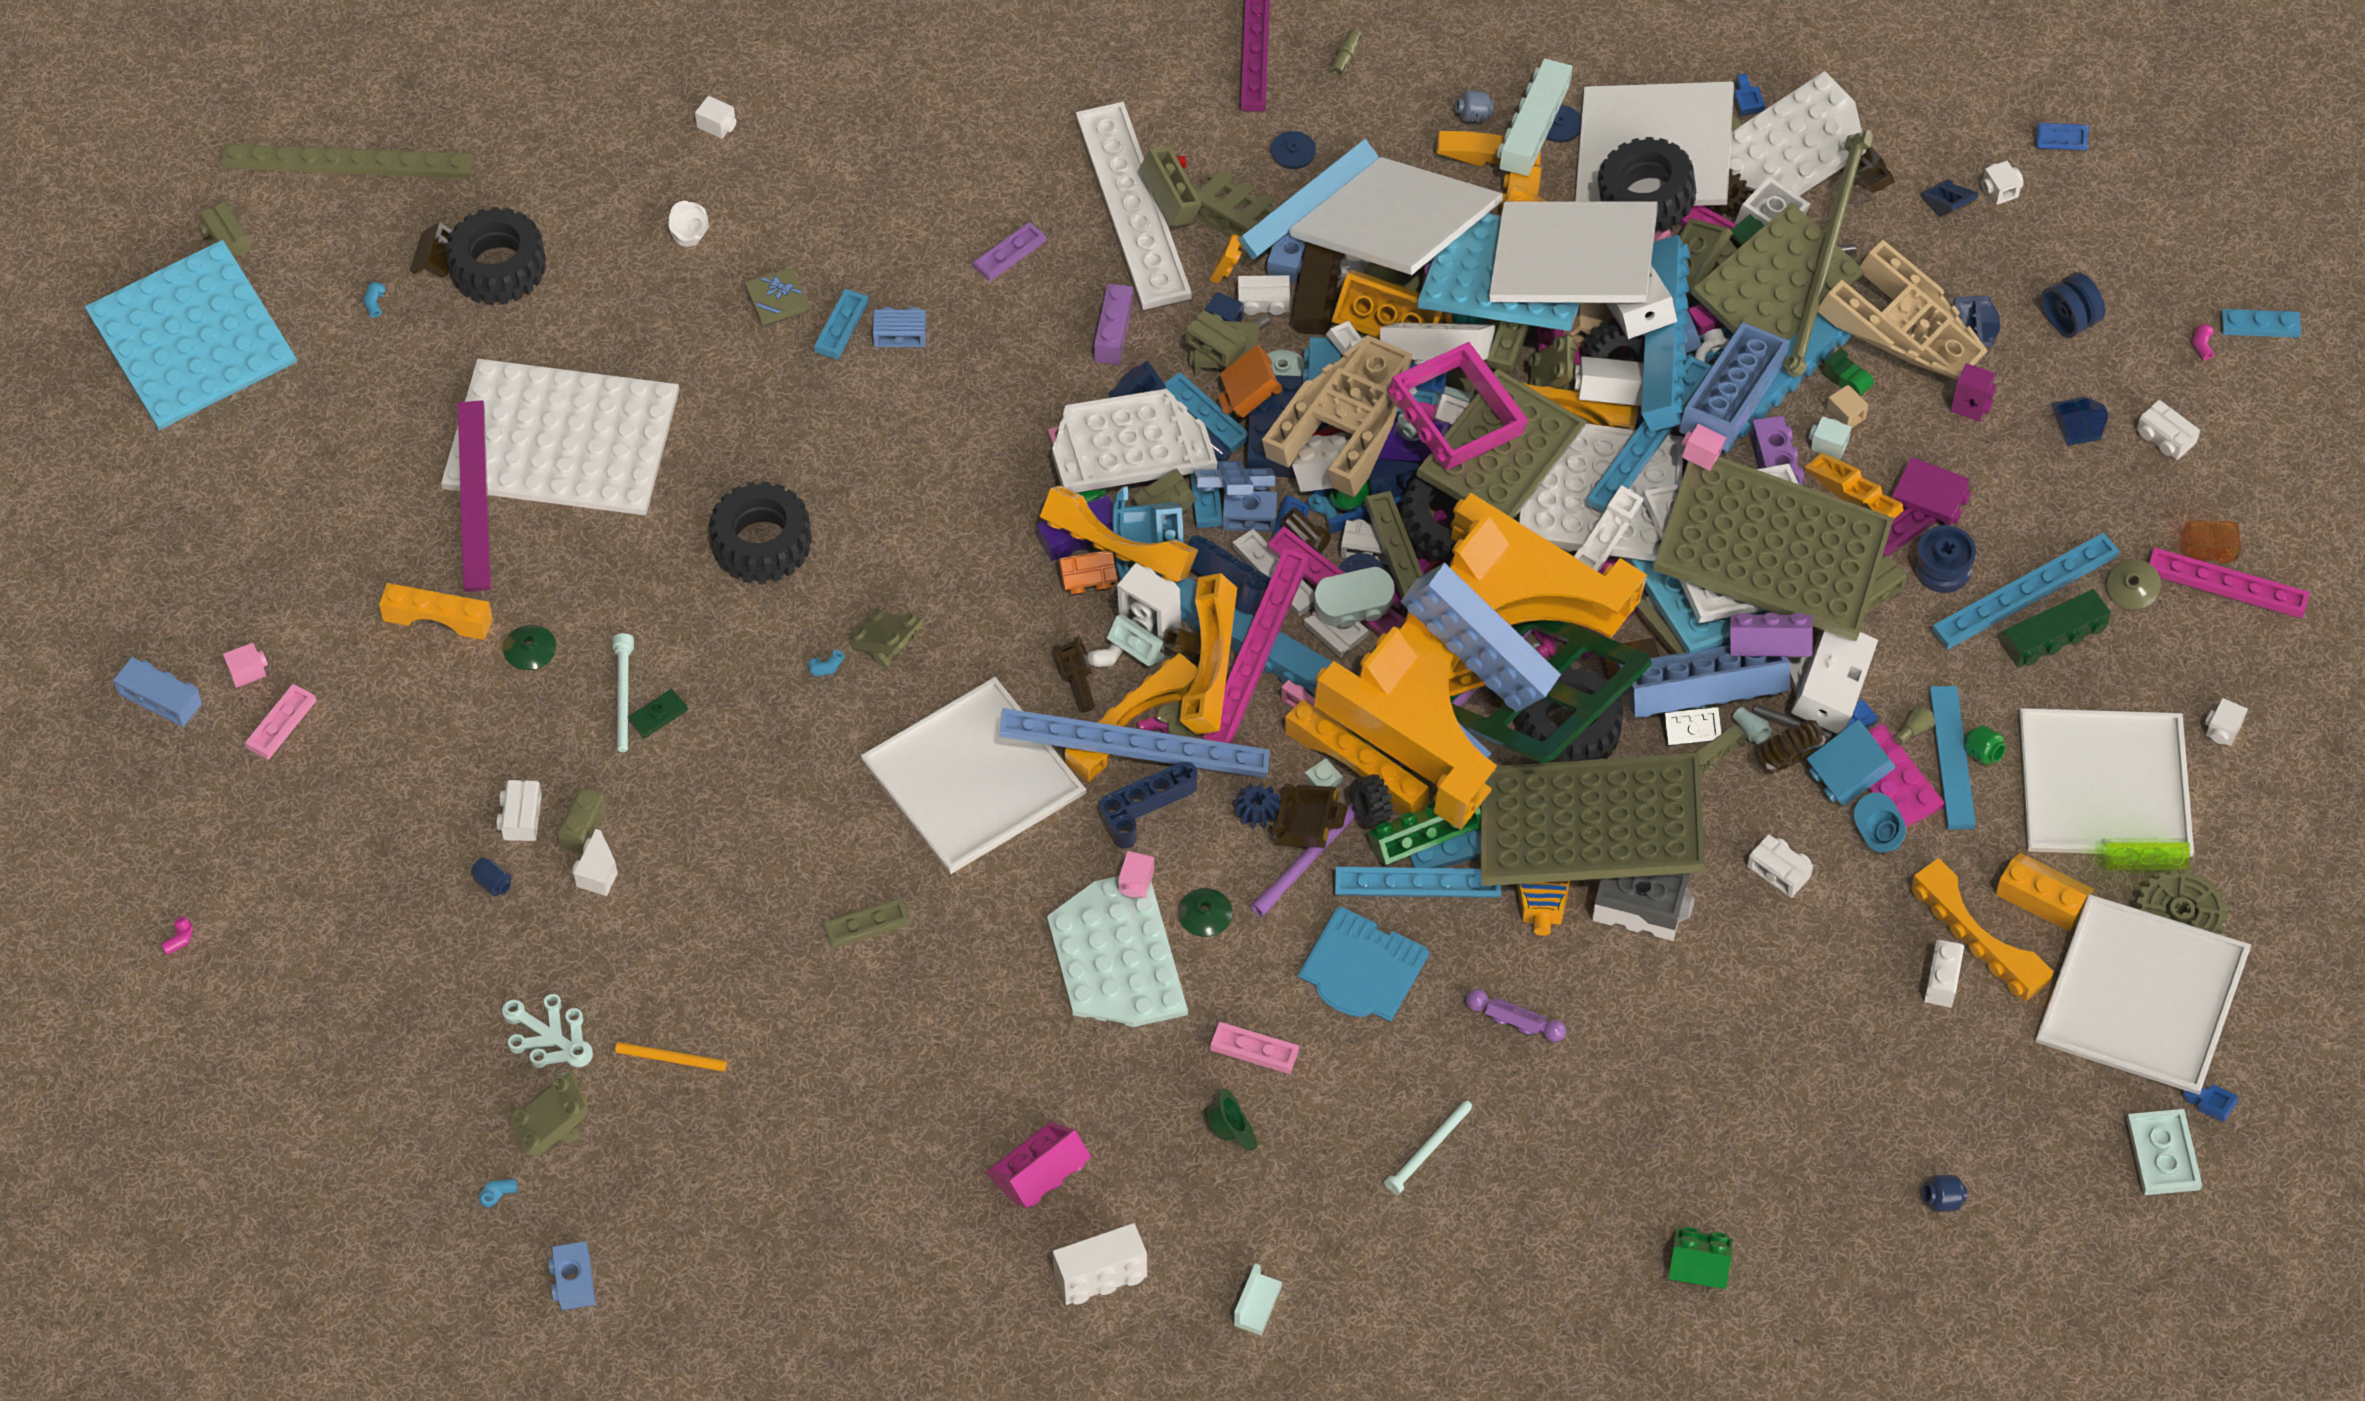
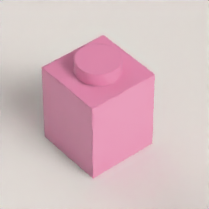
(1702, 446)
(245, 664)
(1136, 875)

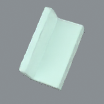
(1136, 640)
(1256, 1301)

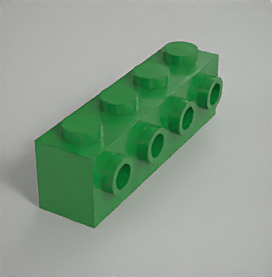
(1415, 833)

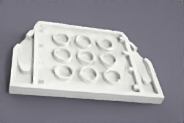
(1797, 137)
(1129, 441)

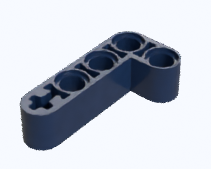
(1249, 581)
(1178, 783)

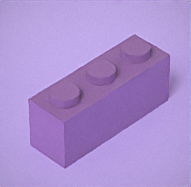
(1113, 324)
(1771, 635)

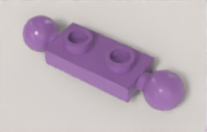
(1506, 1012)

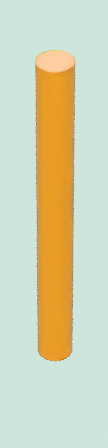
(671, 1056)

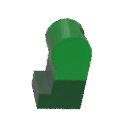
(1845, 372)

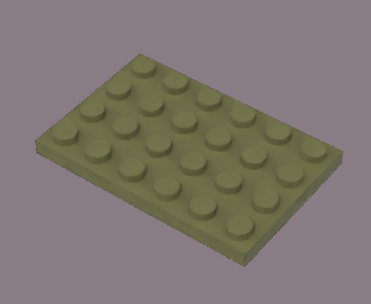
(1772, 276)
(1515, 469)

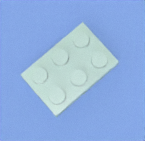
(2164, 1152)

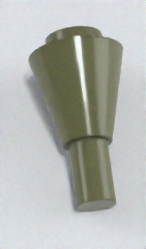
(1918, 722)

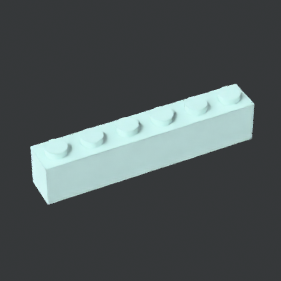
(1534, 117)

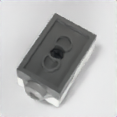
(1645, 903)

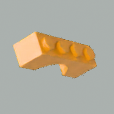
(462, 614)

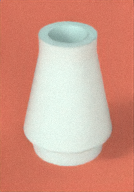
(1753, 725)

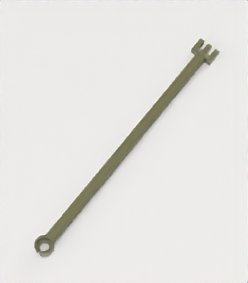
(1854, 145)

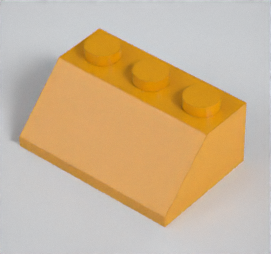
(2043, 891)

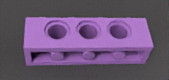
(1774, 446)

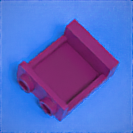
(1933, 491)

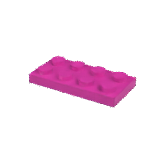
(1905, 783)

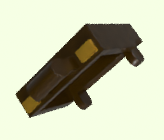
(1307, 816)

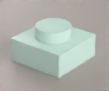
(1323, 774)

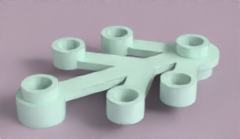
(549, 1035)

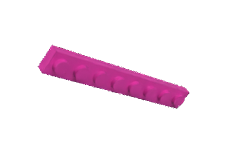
(1259, 642)

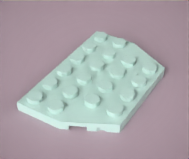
(1116, 956)

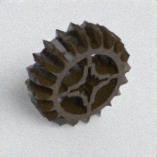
(1790, 747)

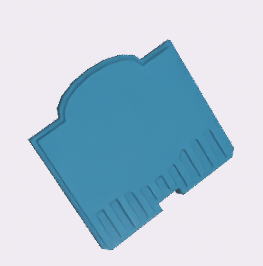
(1362, 967)

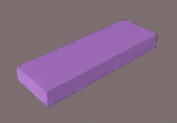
(1009, 251)

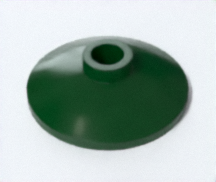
(533, 655)
(1205, 922)

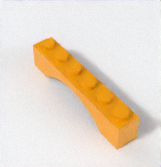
(1593, 412)
(1070, 511)
(1163, 687)
(1204, 701)
(1323, 734)
(2019, 968)

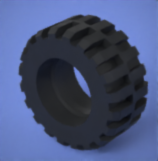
(1650, 160)
(502, 280)
(1422, 529)
(766, 559)
(1596, 740)

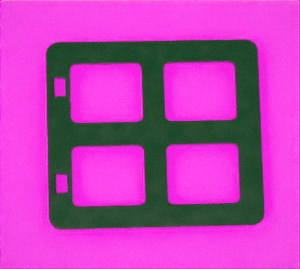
(1586, 706)

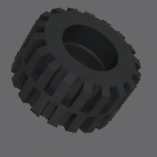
(1610, 336)

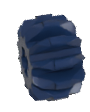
(1257, 805)

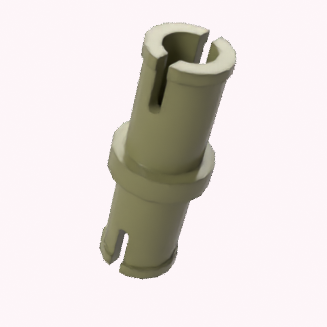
(1346, 53)

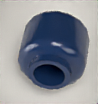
(1944, 1193)

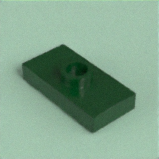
(657, 713)

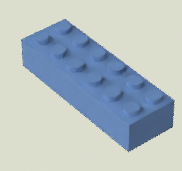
(1736, 383)
(1480, 637)
(1705, 679)

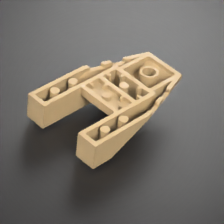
(1914, 326)
(1348, 397)

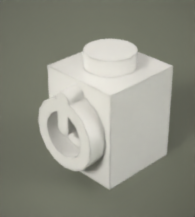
(2002, 182)

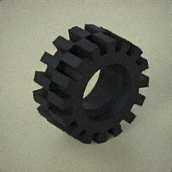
(1371, 800)

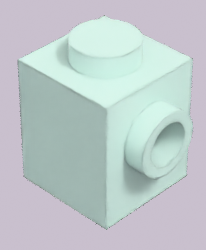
(1830, 437)

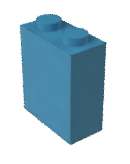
(1850, 763)

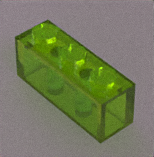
(2145, 854)

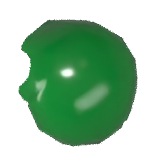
(1346, 502)

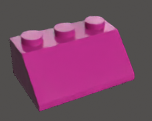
(1039, 1164)

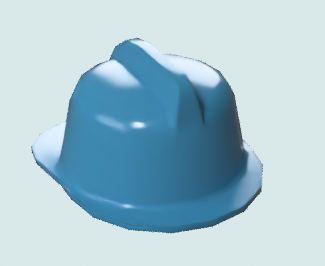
(1880, 822)

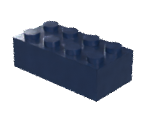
(1262, 420)

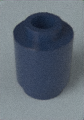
(491, 876)

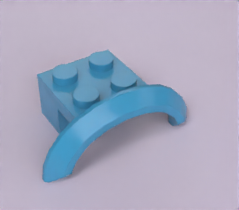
(1145, 523)

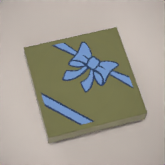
(777, 296)

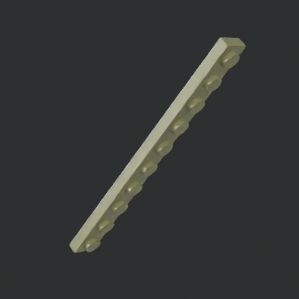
(347, 161)

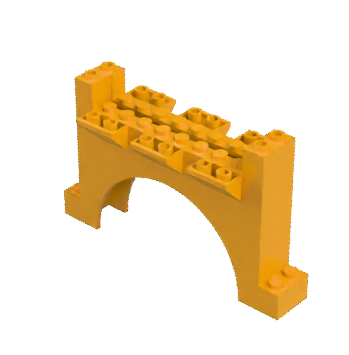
(1404, 683)

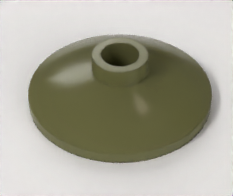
(2134, 596)

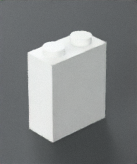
(1609, 380)

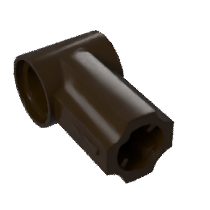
(1314, 536)
(1184, 642)

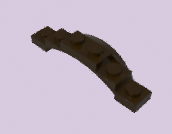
(1872, 172)

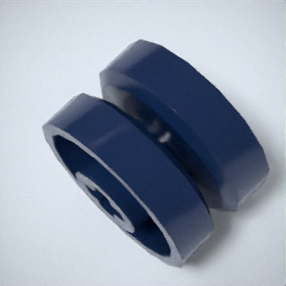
(2073, 304)
(1944, 559)

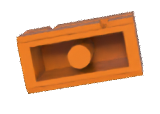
(1087, 570)

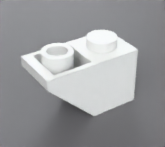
(597, 866)

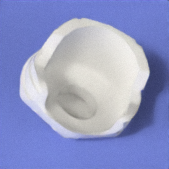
(688, 223)

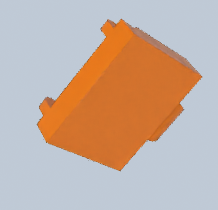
(1248, 383)

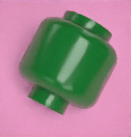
(1985, 745)

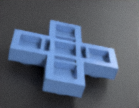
(1234, 478)

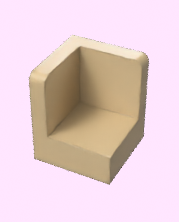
(1847, 407)

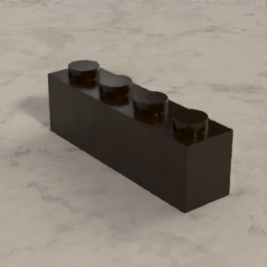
(1317, 289)

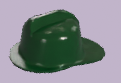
(1228, 1120)

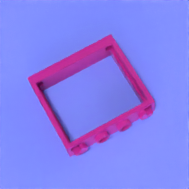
(1487, 385)

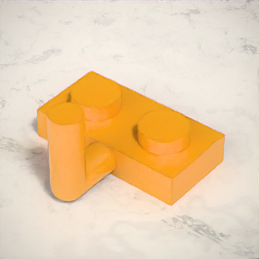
(1227, 259)

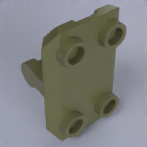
(1554, 364)
(885, 634)
(551, 1116)

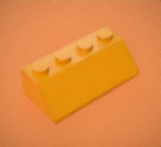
(1377, 303)

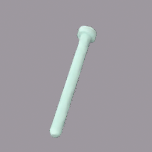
(1395, 1183)

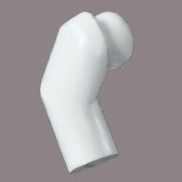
(1104, 657)

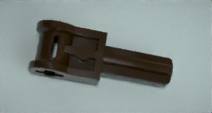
(1074, 668)

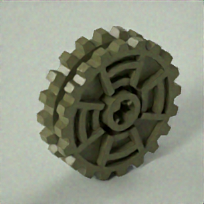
(2184, 895)

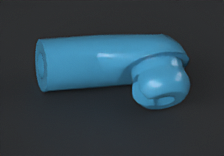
(373, 291)
(1322, 506)
(828, 667)
(495, 1189)

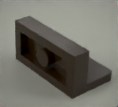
(432, 251)

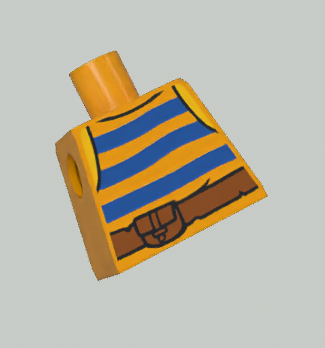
(1543, 904)

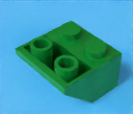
(1701, 1257)

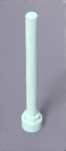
(622, 645)

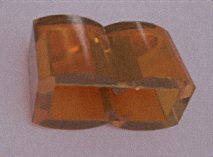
(2212, 540)

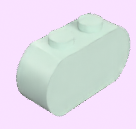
(1354, 597)

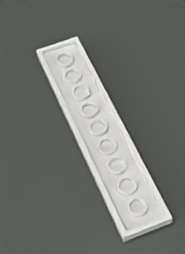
(1132, 207)

